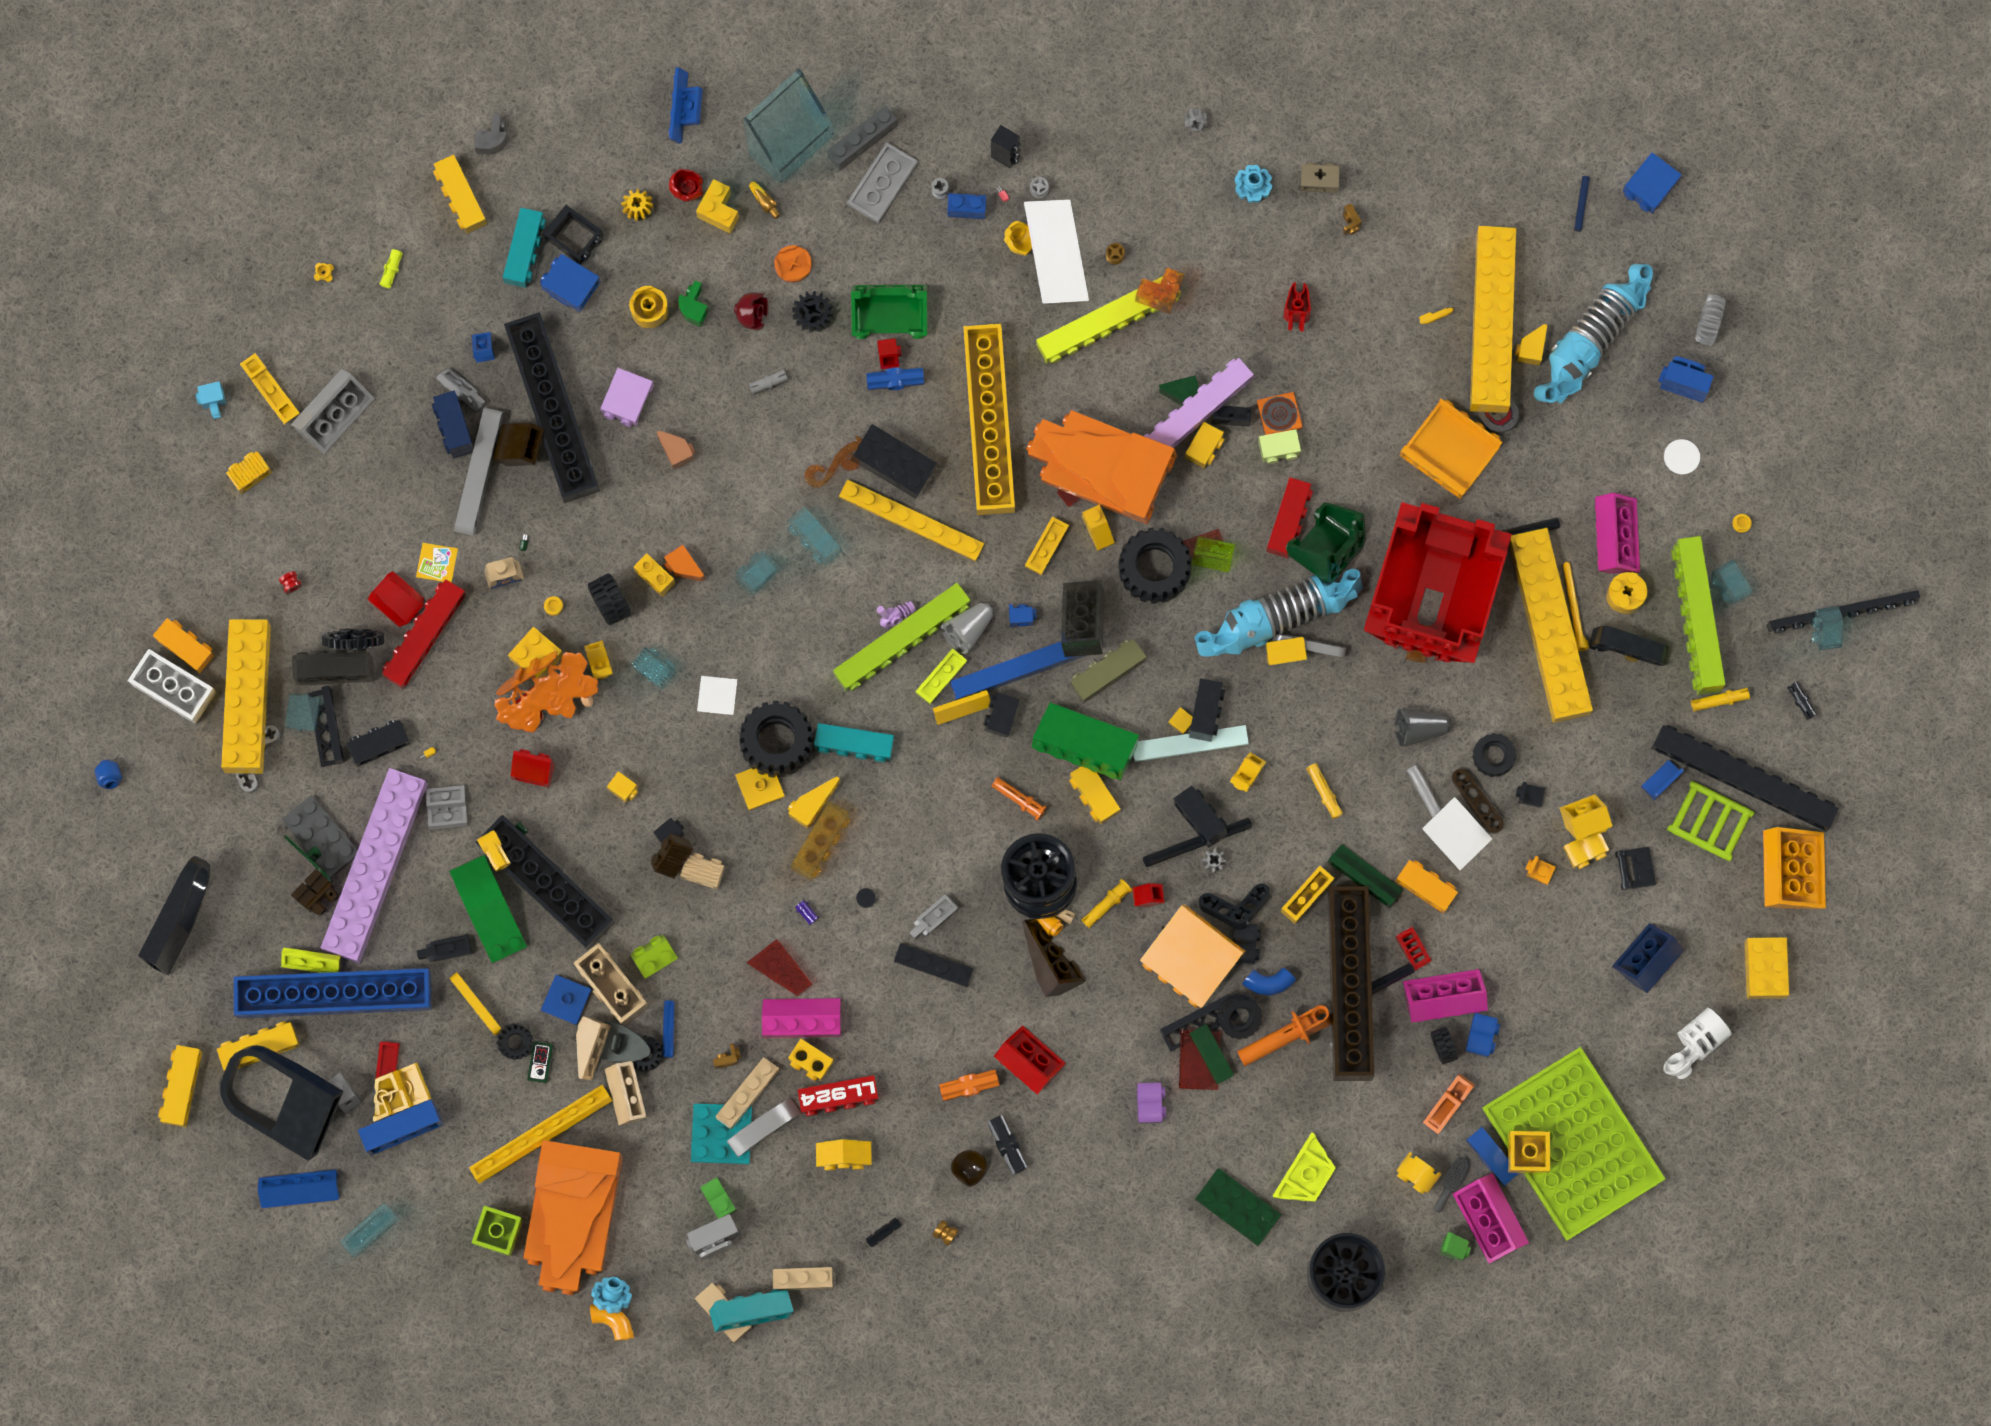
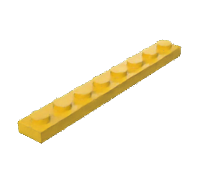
(911, 520)
(543, 1131)

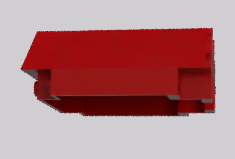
(1442, 556)

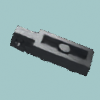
(446, 949)

